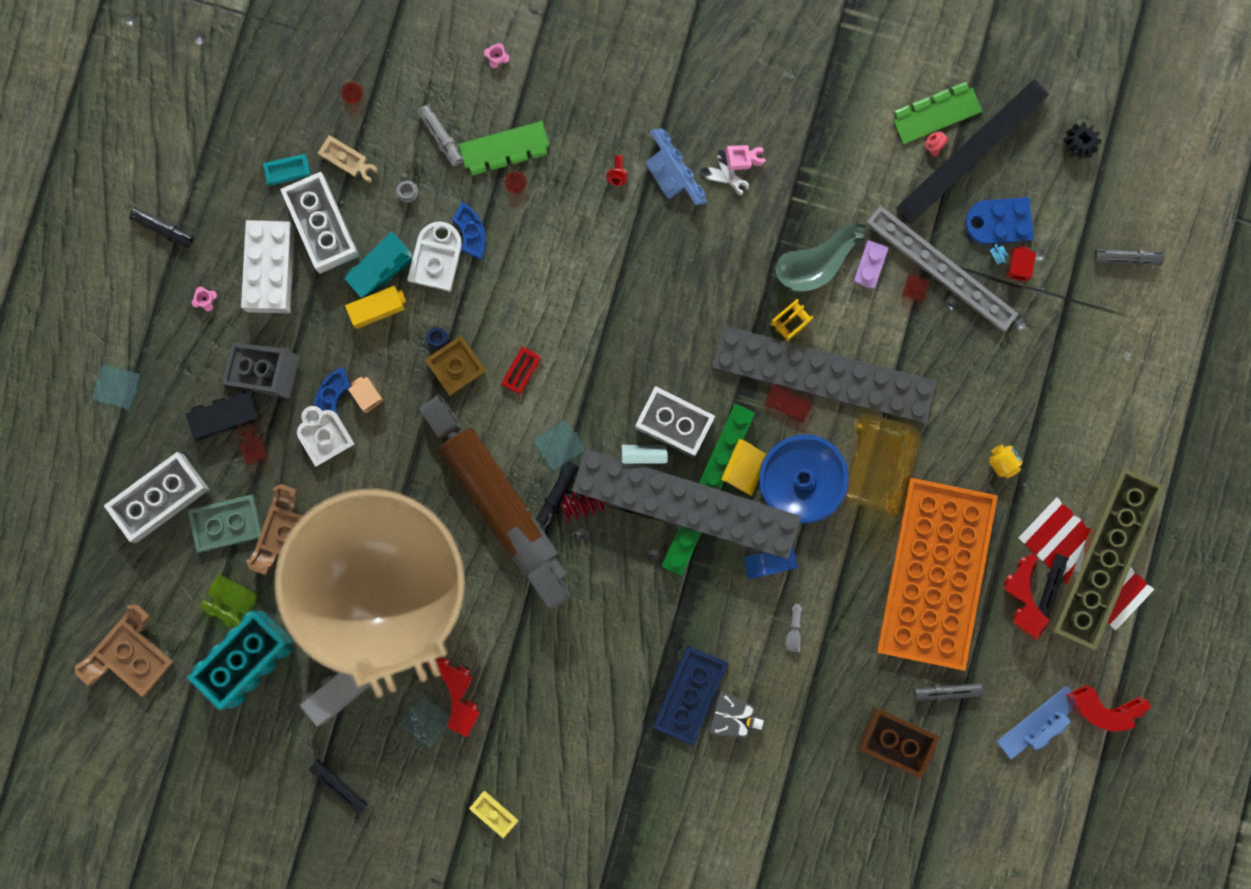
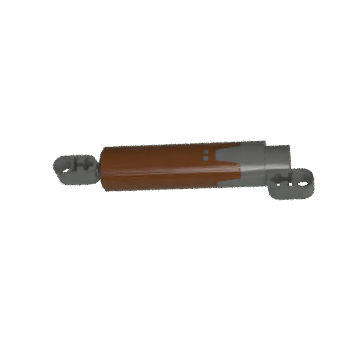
(498, 503)

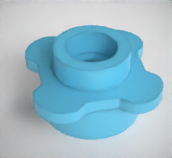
(999, 254)

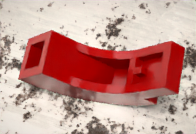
(1089, 708)

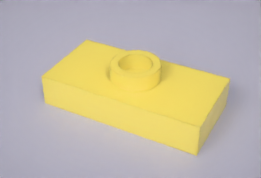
(493, 814)

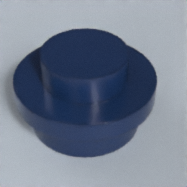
(437, 338)

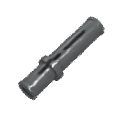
(1137, 257)
(973, 690)

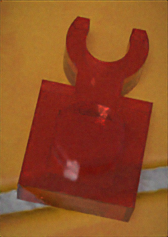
(253, 447)

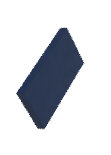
(690, 695)

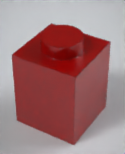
(1020, 264)

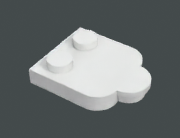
(322, 434)

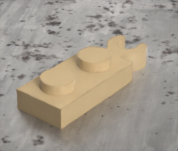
(346, 158)

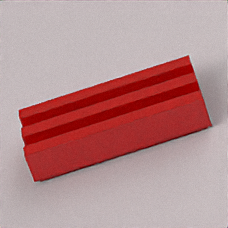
(512, 386)

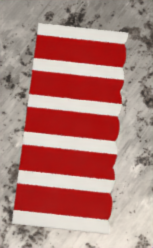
(1065, 534)

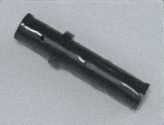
(169, 231)
(553, 501)
(1052, 585)
(337, 786)

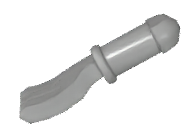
(794, 637)

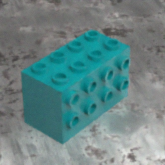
(241, 660)

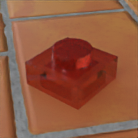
(915, 288)

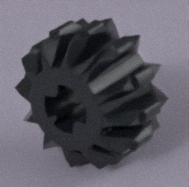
(1077, 146)

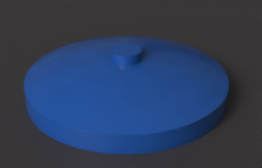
(805, 477)

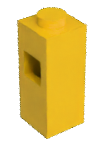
(376, 307)

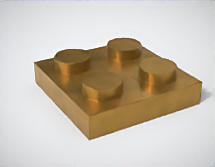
(455, 365)

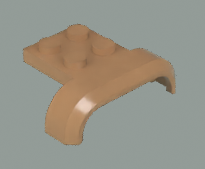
(276, 529)
(127, 655)

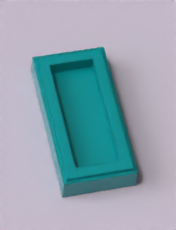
(287, 169)

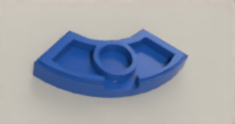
(472, 229)
(331, 390)

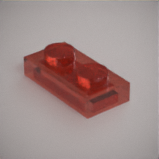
(788, 403)

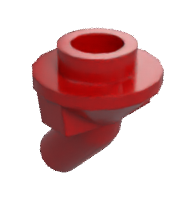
(617, 176)

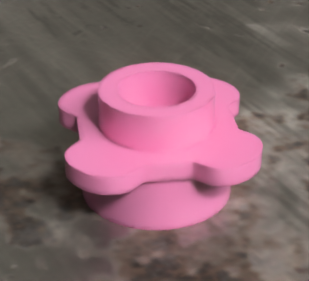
(496, 49)
(198, 298)

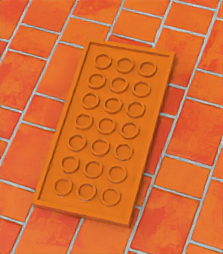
(937, 574)

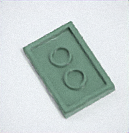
(225, 523)

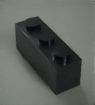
(222, 415)

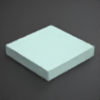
(644, 454)

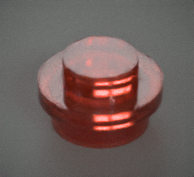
(352, 92)
(515, 182)

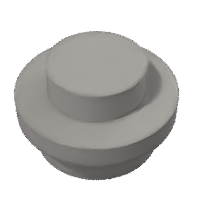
(407, 191)

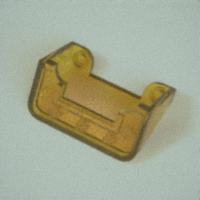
(882, 463)

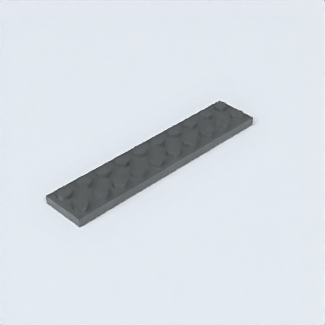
(824, 374)
(687, 504)

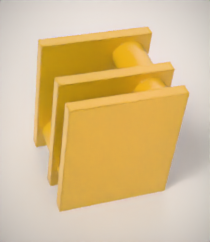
(798, 310)

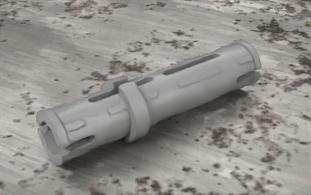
(444, 142)

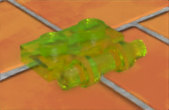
(232, 594)

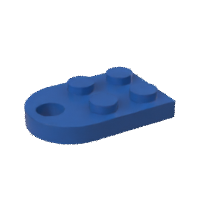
(1001, 221)

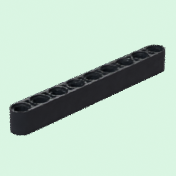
(972, 151)

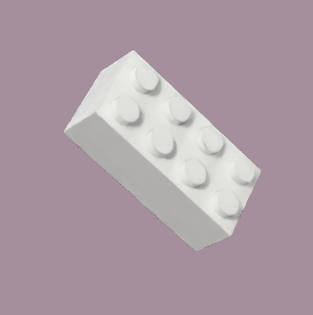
(319, 222)
(268, 266)
(156, 497)

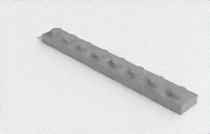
(942, 268)

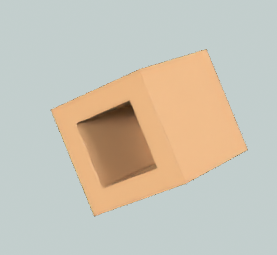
(365, 394)

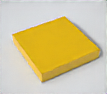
(744, 467)

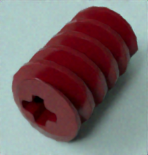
(581, 505)

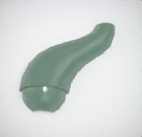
(817, 266)

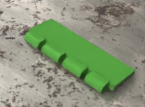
(936, 116)
(502, 145)

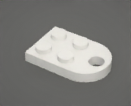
(435, 258)

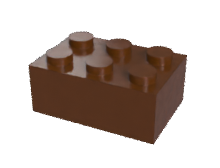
(897, 742)

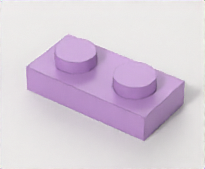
(870, 264)

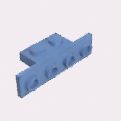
(670, 170)
(1039, 726)

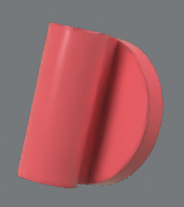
(936, 143)

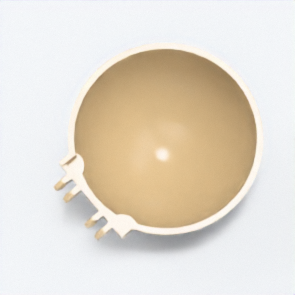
(370, 585)

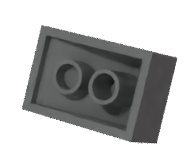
(261, 369)

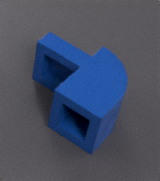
(767, 564)

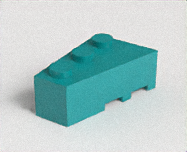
(379, 266)

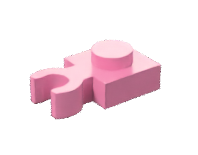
(741, 158)

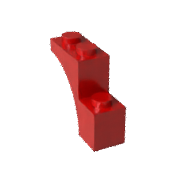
(1018, 586)
(458, 680)

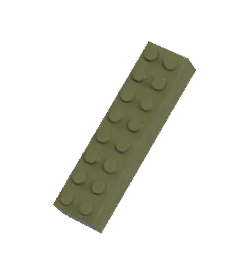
(1105, 559)

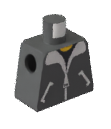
(733, 717)

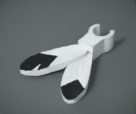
(724, 175)

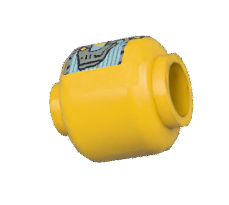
(1005, 461)

